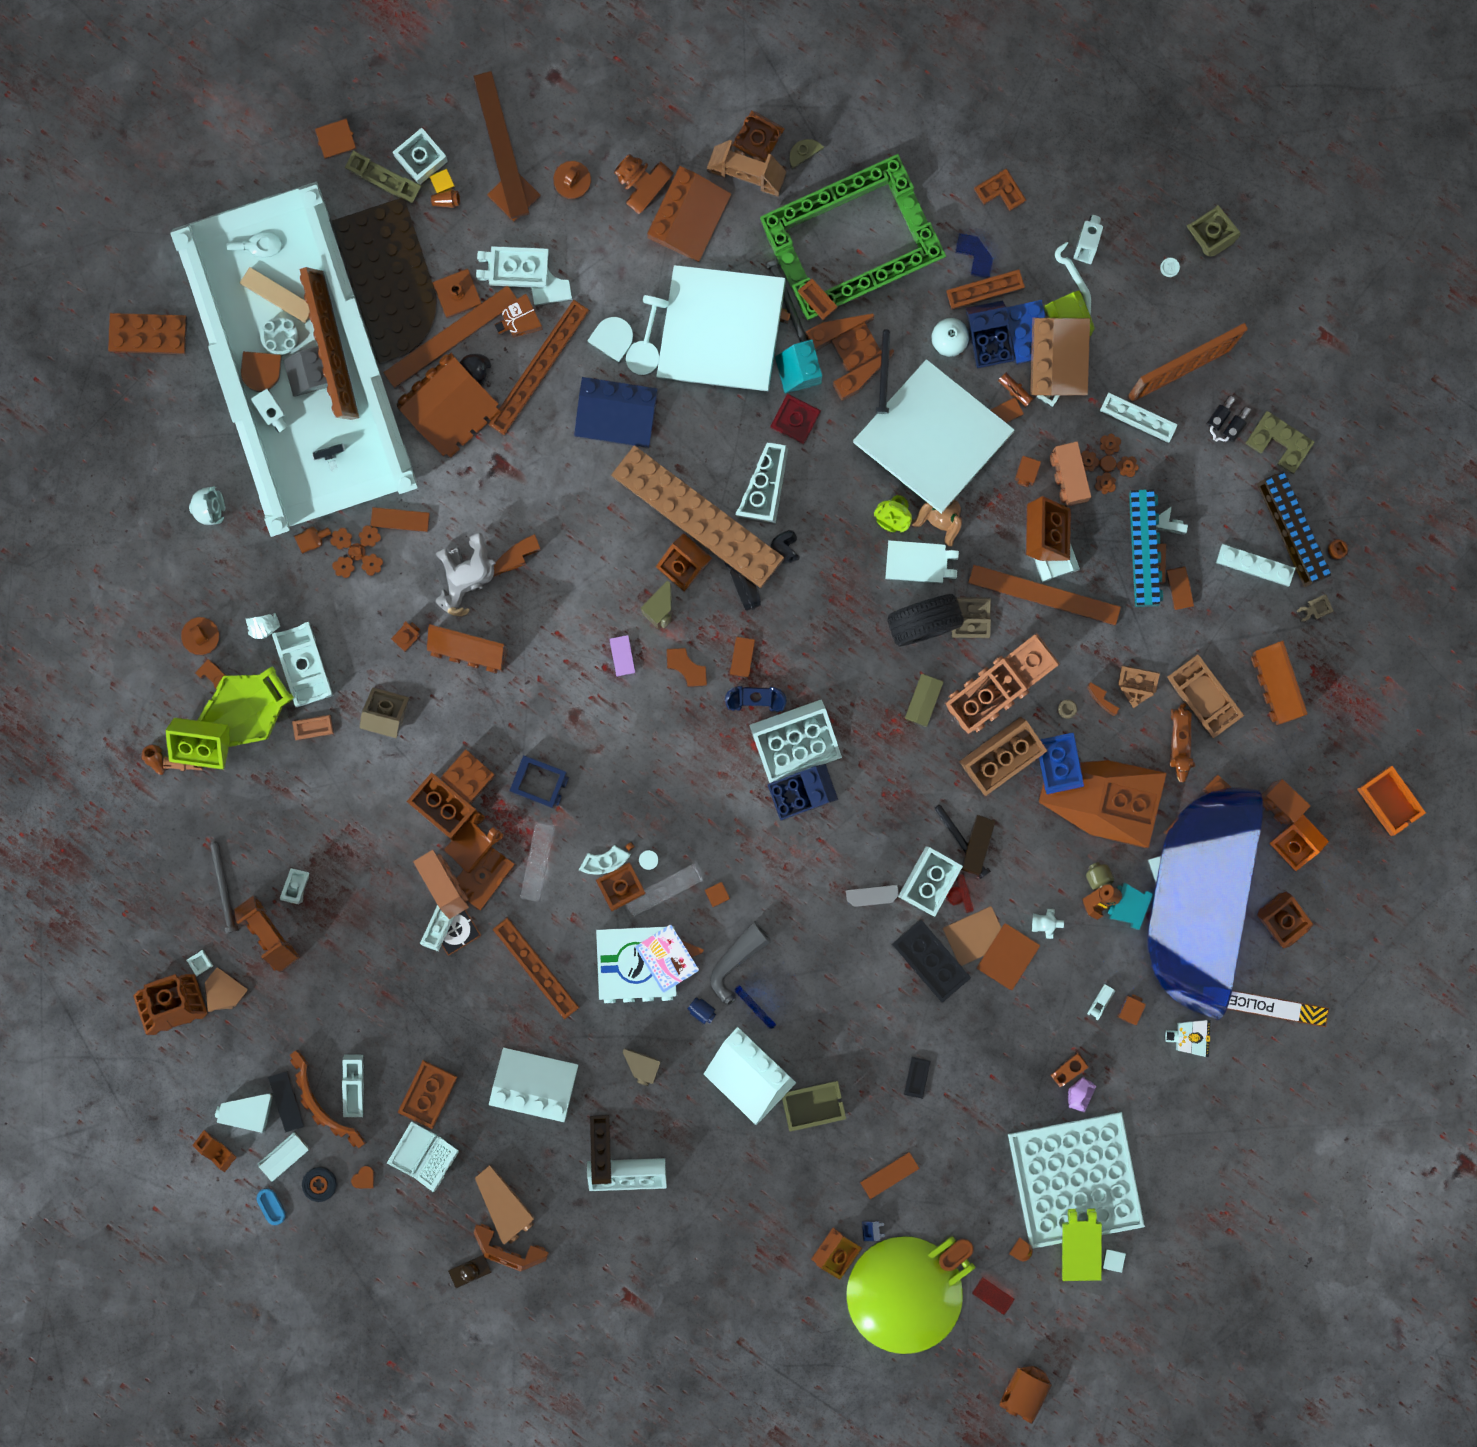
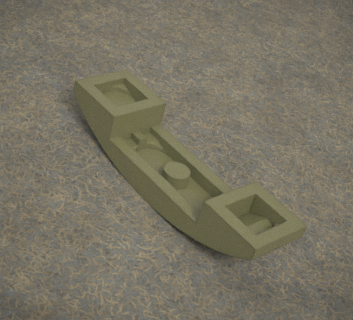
(382, 177)

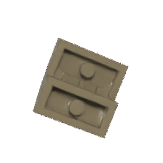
(976, 618)

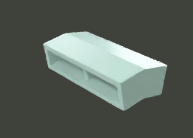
(283, 1156)

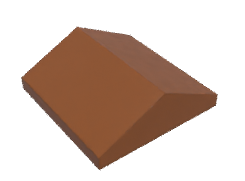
(620, 886)

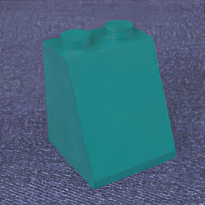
(799, 367)

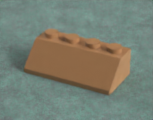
(1003, 756)

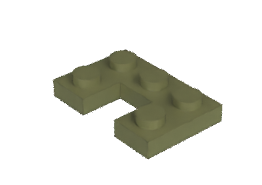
(1295, 442)

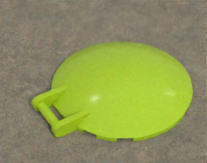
(903, 1294)

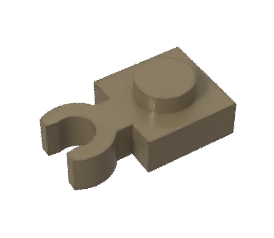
(1317, 607)

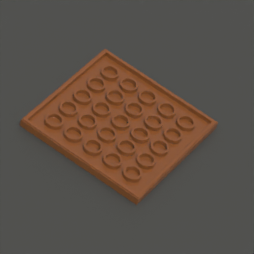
(1187, 363)

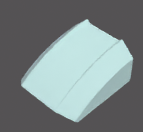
(1052, 569)

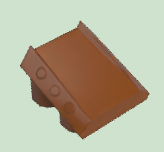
(758, 136)

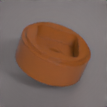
(1338, 549)

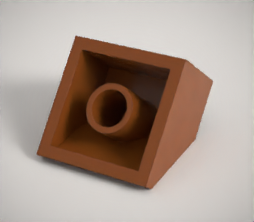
(683, 562)

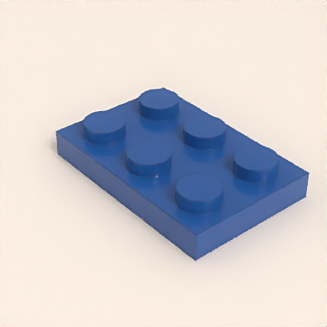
(1021, 328)
(1061, 764)

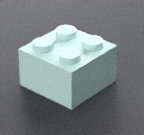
(420, 156)

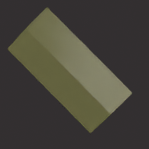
(924, 700)

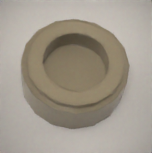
(1067, 709)

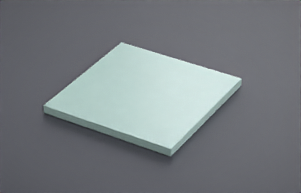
(721, 328)
(934, 436)
(1076, 1168)

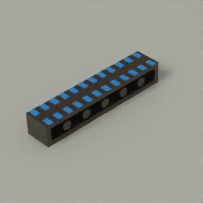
(1294, 529)

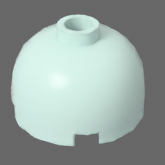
(946, 344)
(207, 506)

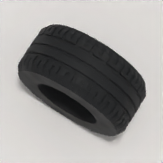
(925, 620)

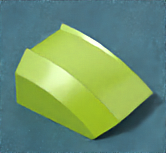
(1069, 307)

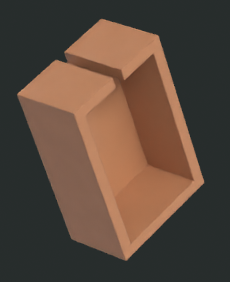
(1070, 474)
(442, 883)

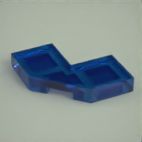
(972, 246)
(755, 1007)

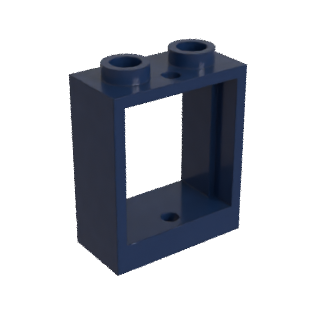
(520, 775)

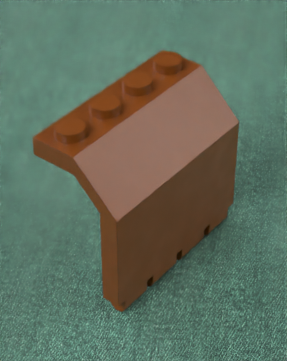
(448, 405)

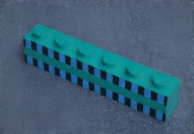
(1144, 548)

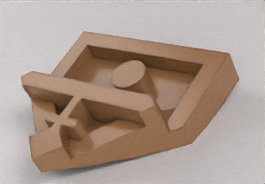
(1137, 684)
(222, 991)

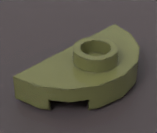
(804, 150)

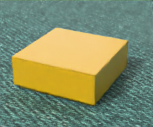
(442, 181)

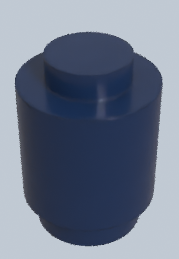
(702, 1010)

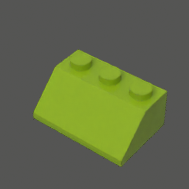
(197, 743)

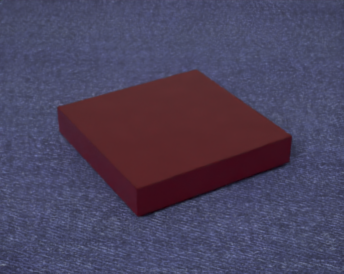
(795, 419)

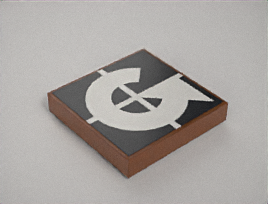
(460, 933)

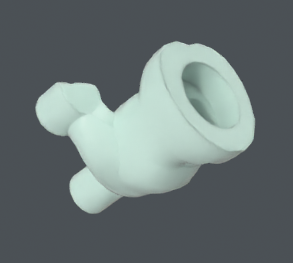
(1046, 923)

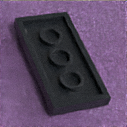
(931, 961)

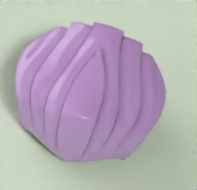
(1080, 1094)

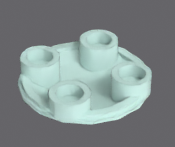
(279, 335)

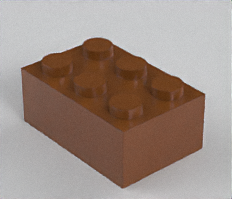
(1284, 802)

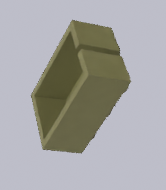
(813, 1106)

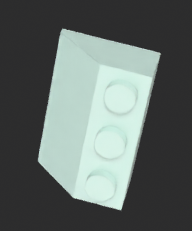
(930, 881)

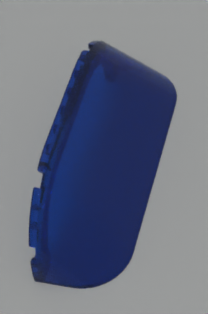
(1204, 898)

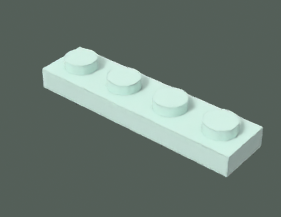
(1138, 417)
(1255, 565)

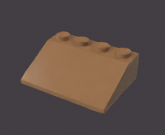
(1060, 356)

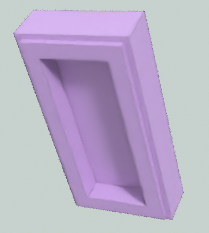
(622, 656)

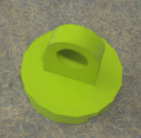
(894, 514)

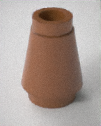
(446, 199)

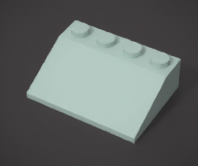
(795, 741)
(748, 1076)
(533, 1084)

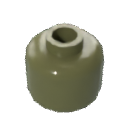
(1099, 876)

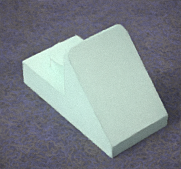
(1175, 526)
(294, 886)

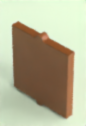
(335, 138)

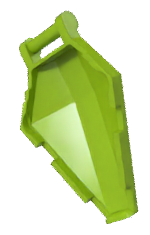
(247, 706)

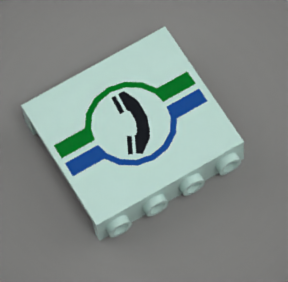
(622, 969)

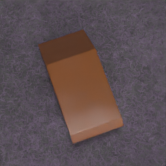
(214, 1150)

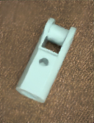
(1103, 998)

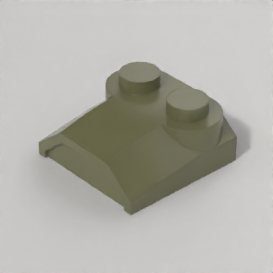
(1214, 231)

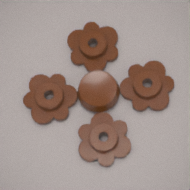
(1109, 463)
(356, 551)

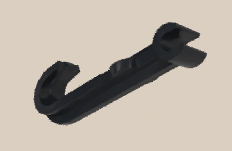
(746, 590)

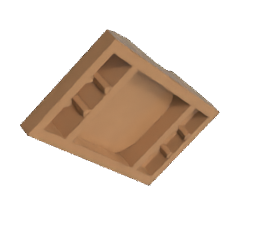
(1205, 696)

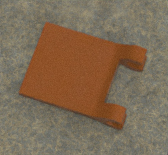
(472, 842)

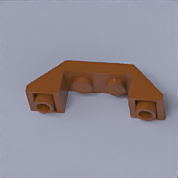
(534, 1256)

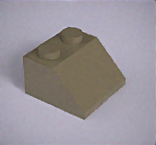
(384, 712)
(642, 1066)

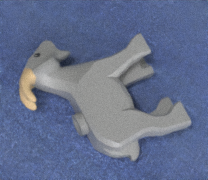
(464, 575)

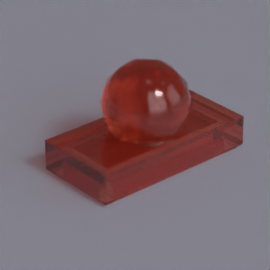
(960, 894)

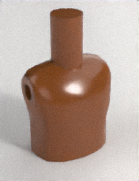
(311, 538)

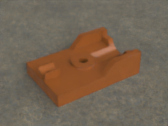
(495, 868)

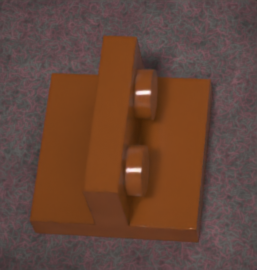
(836, 1254)

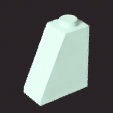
(246, 1113)

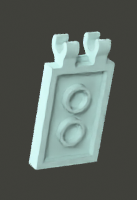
(515, 267)
(919, 562)

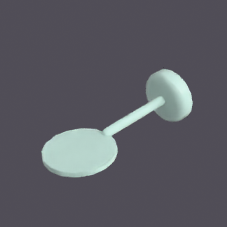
(643, 356)

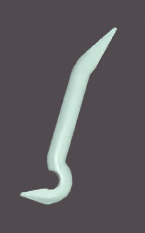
(1075, 274)

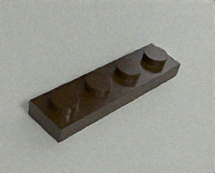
(600, 1149)

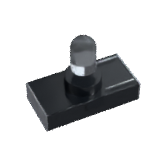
(329, 453)

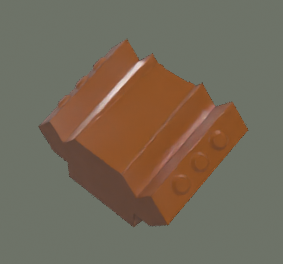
(169, 1003)

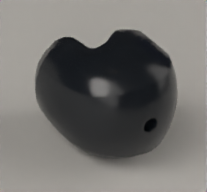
(476, 366)
(781, 545)

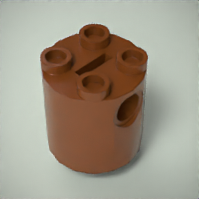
(1026, 1392)

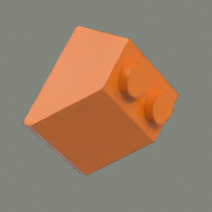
(1299, 842)

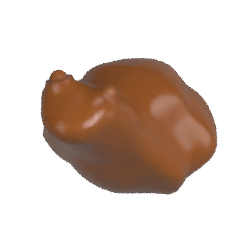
(152, 756)

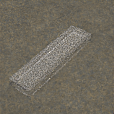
(537, 862)
(664, 890)

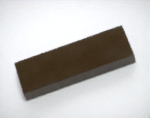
(978, 845)

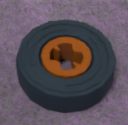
(312, 1191)

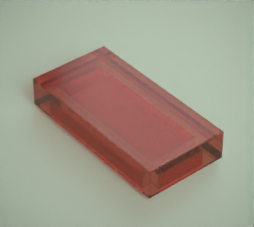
(993, 1296)

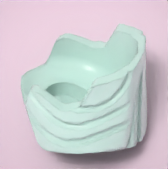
(262, 626)

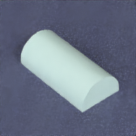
(633, 1175)

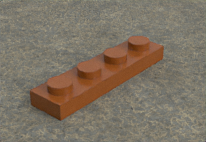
(985, 289)

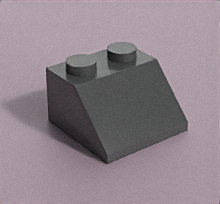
(305, 372)

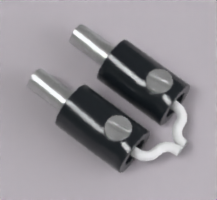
(1220, 416)

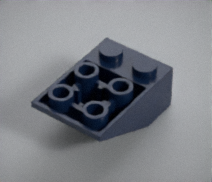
(990, 334)
(802, 791)

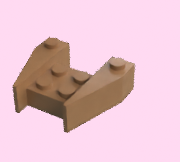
(753, 170)

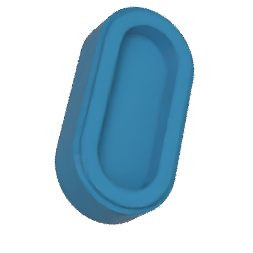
(271, 1206)

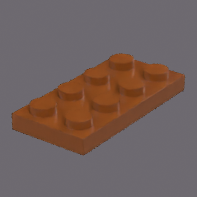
(147, 333)

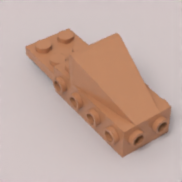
(1001, 684)

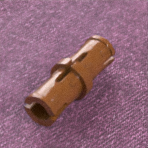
(1015, 389)

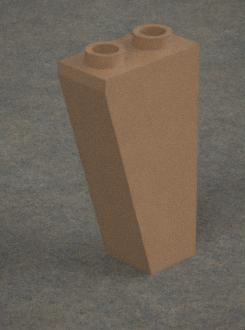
(503, 1205)

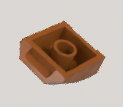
(1285, 919)

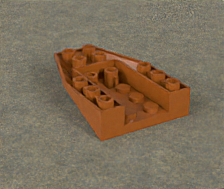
(1115, 802)

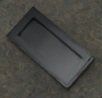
(917, 1077)

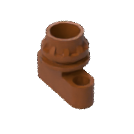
(647, 185)

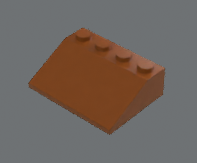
(688, 214)
(466, 648)
(1279, 683)

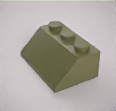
(659, 607)

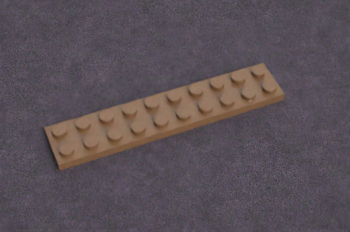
(697, 517)

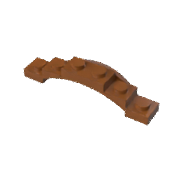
(309, 1101)

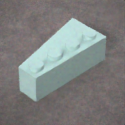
(765, 486)

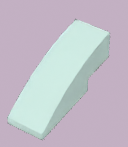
(353, 1085)

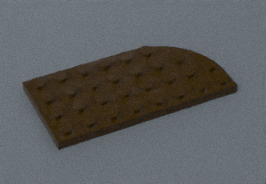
(388, 277)

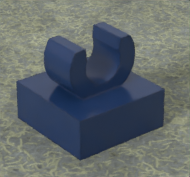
(871, 1230)

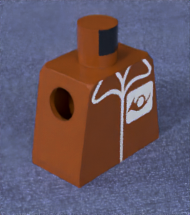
(519, 318)

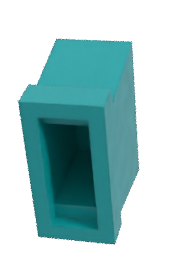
(1131, 907)

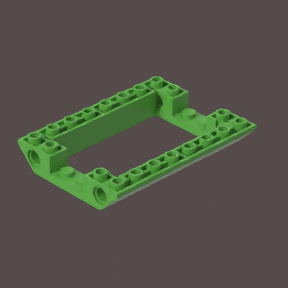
(885, 172)

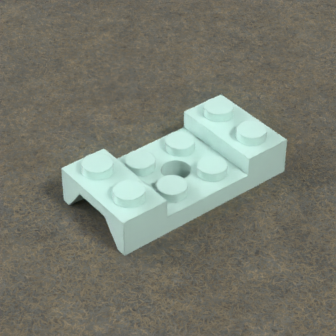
(306, 684)

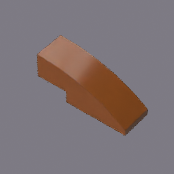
(515, 555)

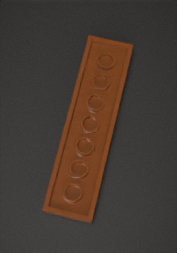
(329, 343)

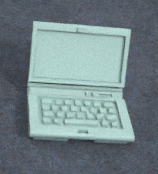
(423, 1156)

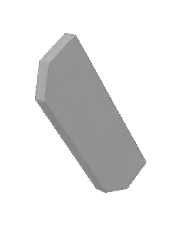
(872, 896)

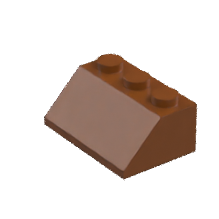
(1048, 530)
(441, 806)

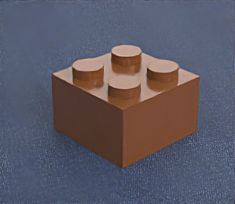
(468, 776)

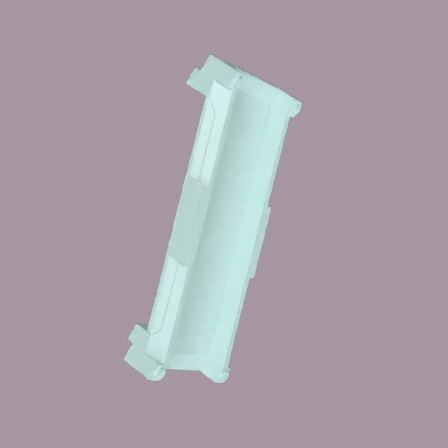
(282, 463)

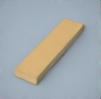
(276, 294)

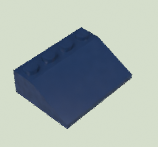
(615, 412)

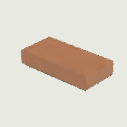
(313, 727)

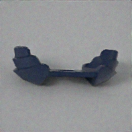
(770, 697)

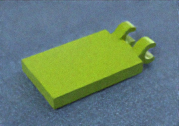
(1081, 1247)

